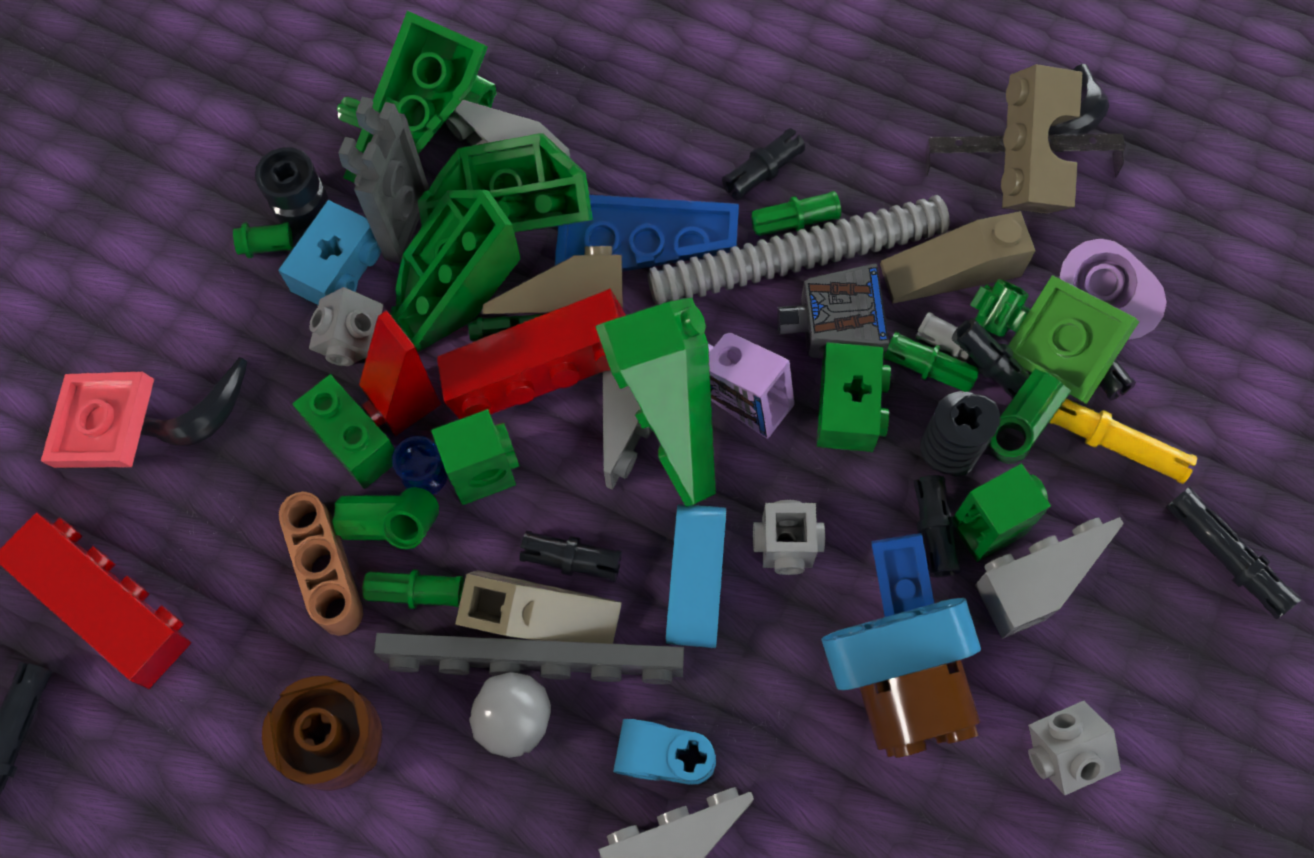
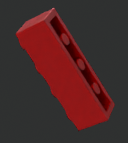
(528, 358)
(93, 600)

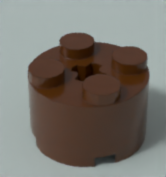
(921, 707)
(300, 717)

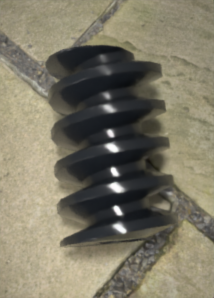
(959, 432)

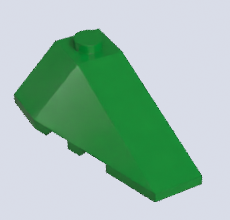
(425, 78)
(668, 370)

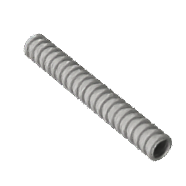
(800, 250)

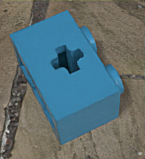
(330, 254)

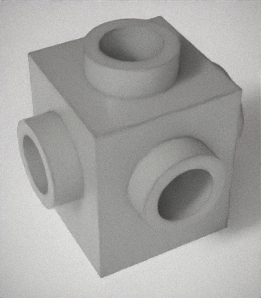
(344, 326)
(793, 521)
(1073, 748)

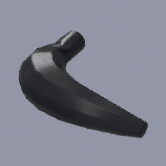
(1092, 110)
(205, 417)

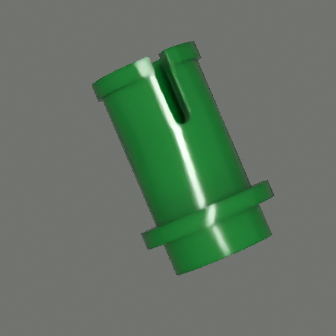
(262, 239)

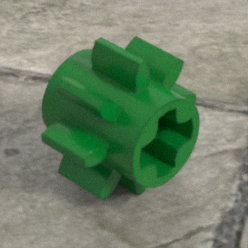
(1000, 307)

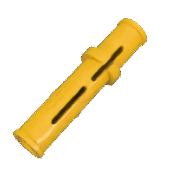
(1126, 441)

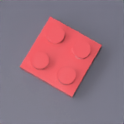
(98, 420)

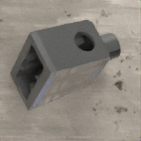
(838, 309)

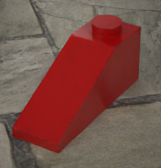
(395, 379)

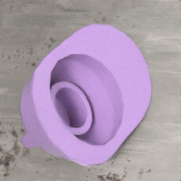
(1118, 279)

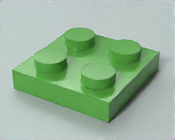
(1072, 337)

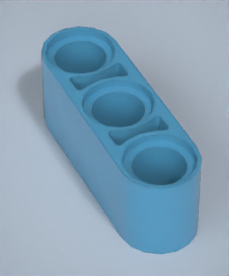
(696, 576)
(901, 644)

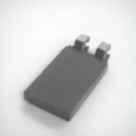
(387, 177)

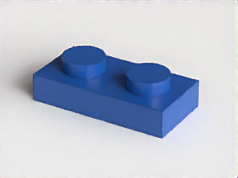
(902, 573)

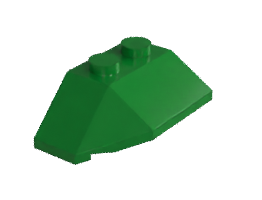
(525, 176)
(453, 266)

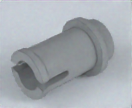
(939, 332)

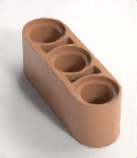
(304, 548)

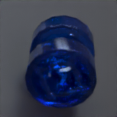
(415, 456)

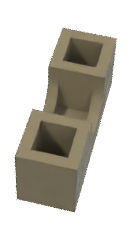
(1032, 173)

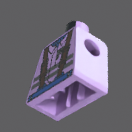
(750, 383)

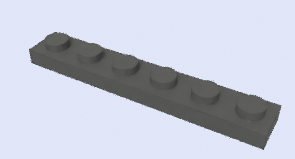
(551, 658)

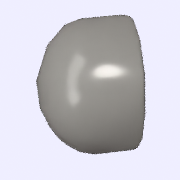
(510, 714)

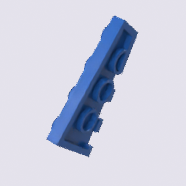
(651, 230)

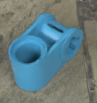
(653, 751)

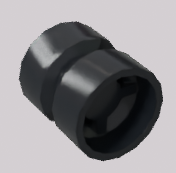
(291, 186)

